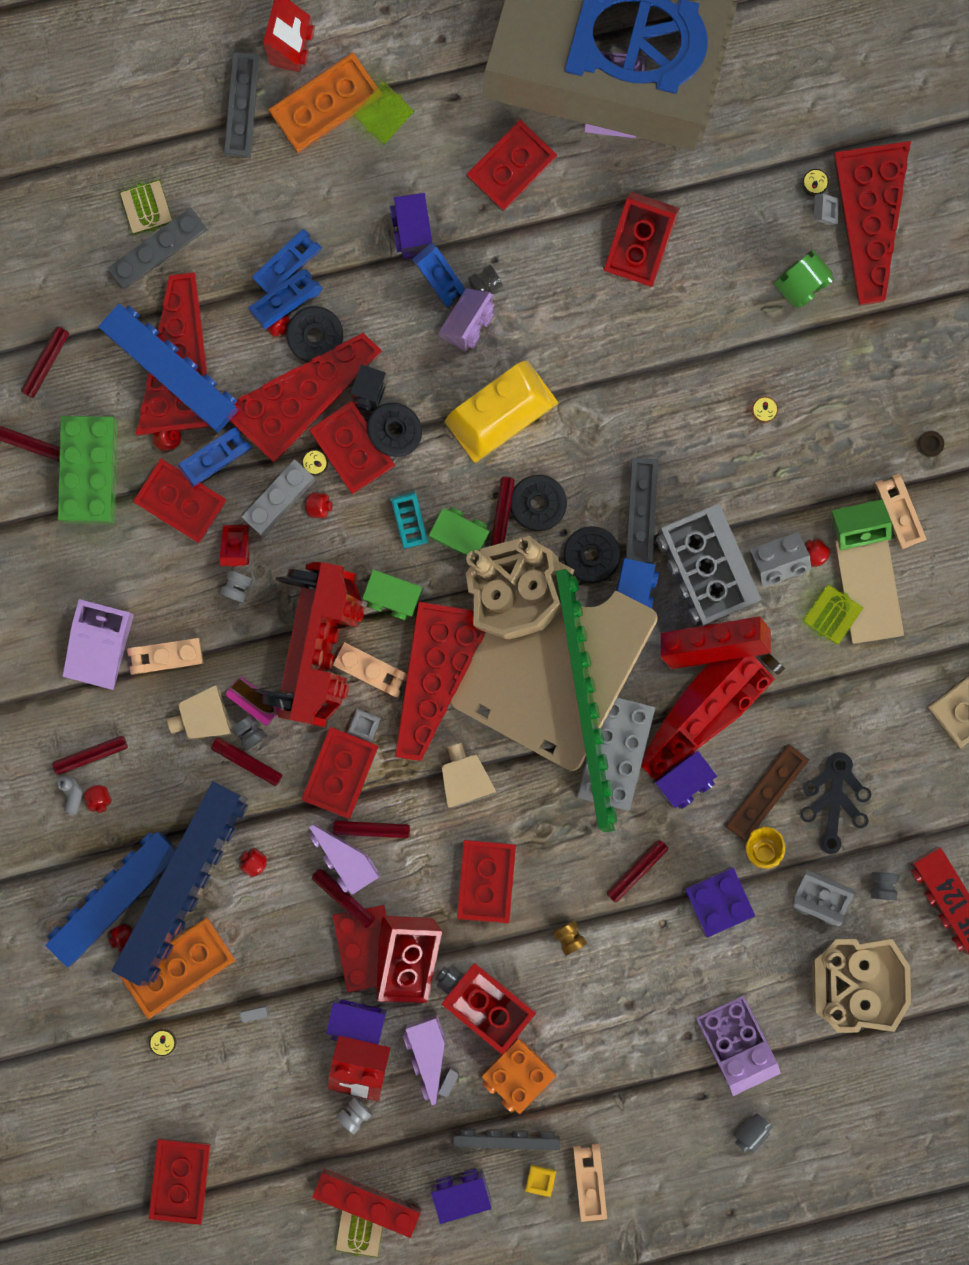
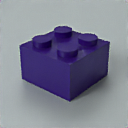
(412, 220)
(686, 779)
(719, 902)
(356, 1021)
(461, 1195)

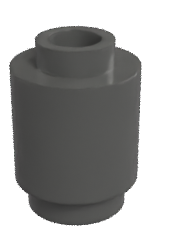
(448, 978)
(752, 1133)

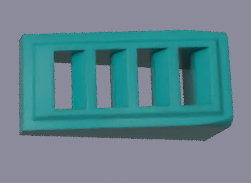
(404, 497)

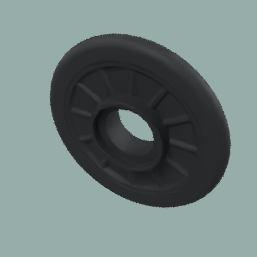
(305, 320)
(386, 442)
(538, 486)
(601, 540)

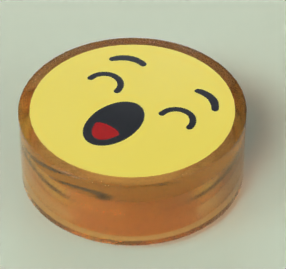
(764, 409)

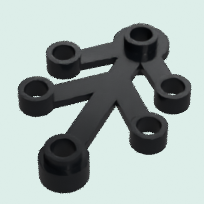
(836, 798)

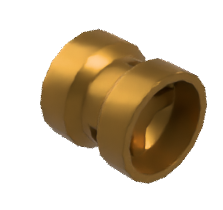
(569, 938)

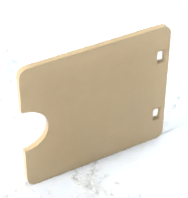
(532, 682)

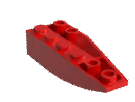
(704, 710)

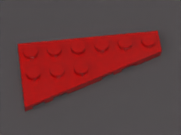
(871, 204)
(183, 328)
(292, 402)
(438, 661)

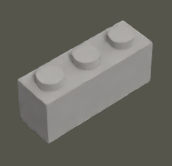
(278, 498)

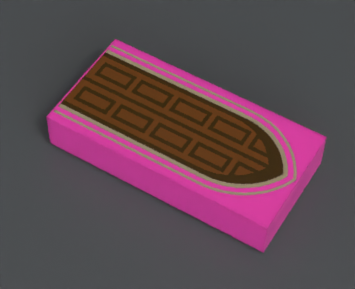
(243, 695)

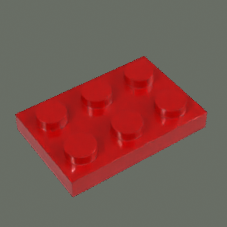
(511, 165)
(349, 449)
(179, 504)
(340, 773)
(486, 881)
(359, 948)
(179, 1181)

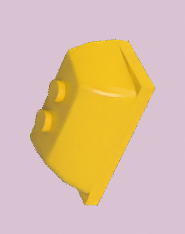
(500, 411)

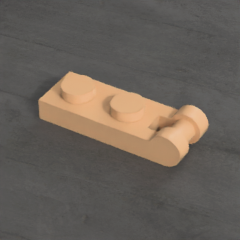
(901, 512)
(166, 656)
(369, 669)
(590, 1184)

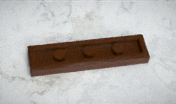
(767, 792)

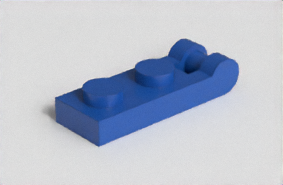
(286, 262)
(439, 274)
(284, 298)
(213, 457)

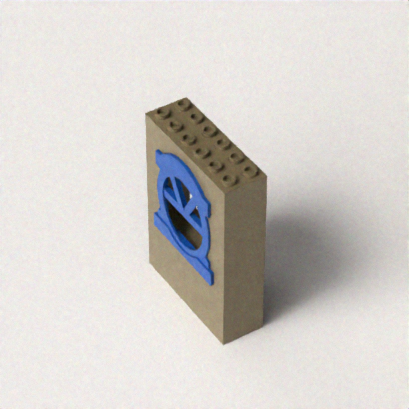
(551, 65)

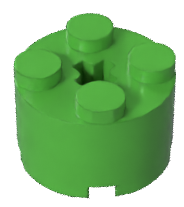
(803, 278)

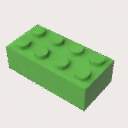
(87, 470)

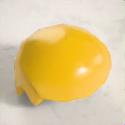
(765, 847)

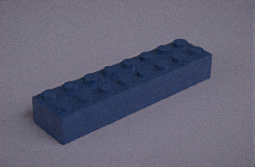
(180, 885)

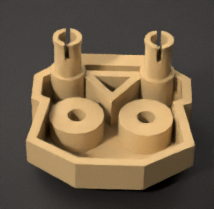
(519, 608)
(882, 984)

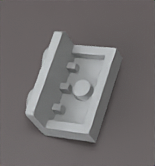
(781, 559)
(822, 898)

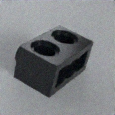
(369, 387)

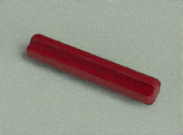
(45, 362)
(29, 443)
(502, 510)
(89, 755)
(246, 761)
(371, 829)
(637, 871)
(343, 898)

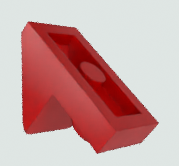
(235, 546)

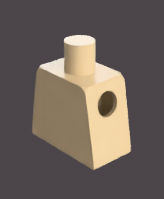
(202, 716)
(464, 777)

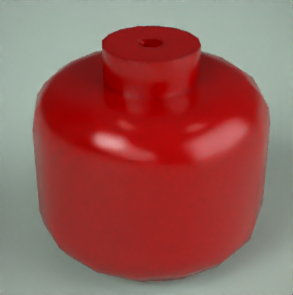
(279, 327)
(167, 440)
(318, 505)
(818, 552)
(97, 798)
(252, 862)
(119, 936)

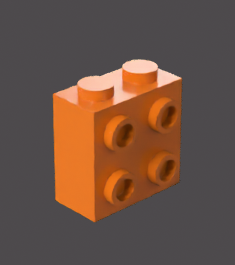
(518, 1076)

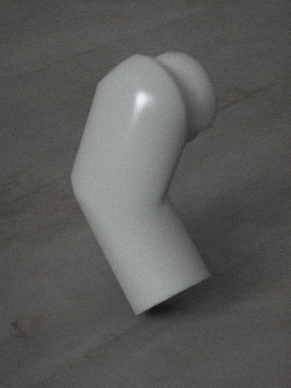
(72, 792)

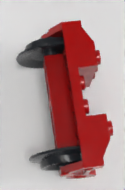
(325, 599)

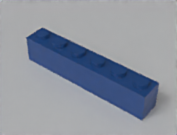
(168, 368)
(112, 899)

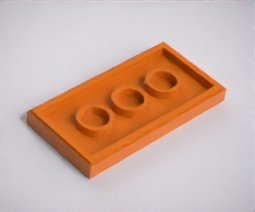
(323, 102)
(194, 959)

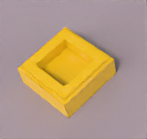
(540, 1180)

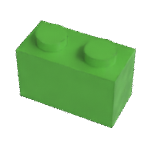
(861, 524)
(458, 532)
(392, 594)

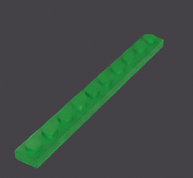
(588, 709)

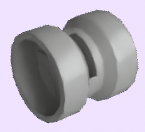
(238, 580)
(354, 1115)

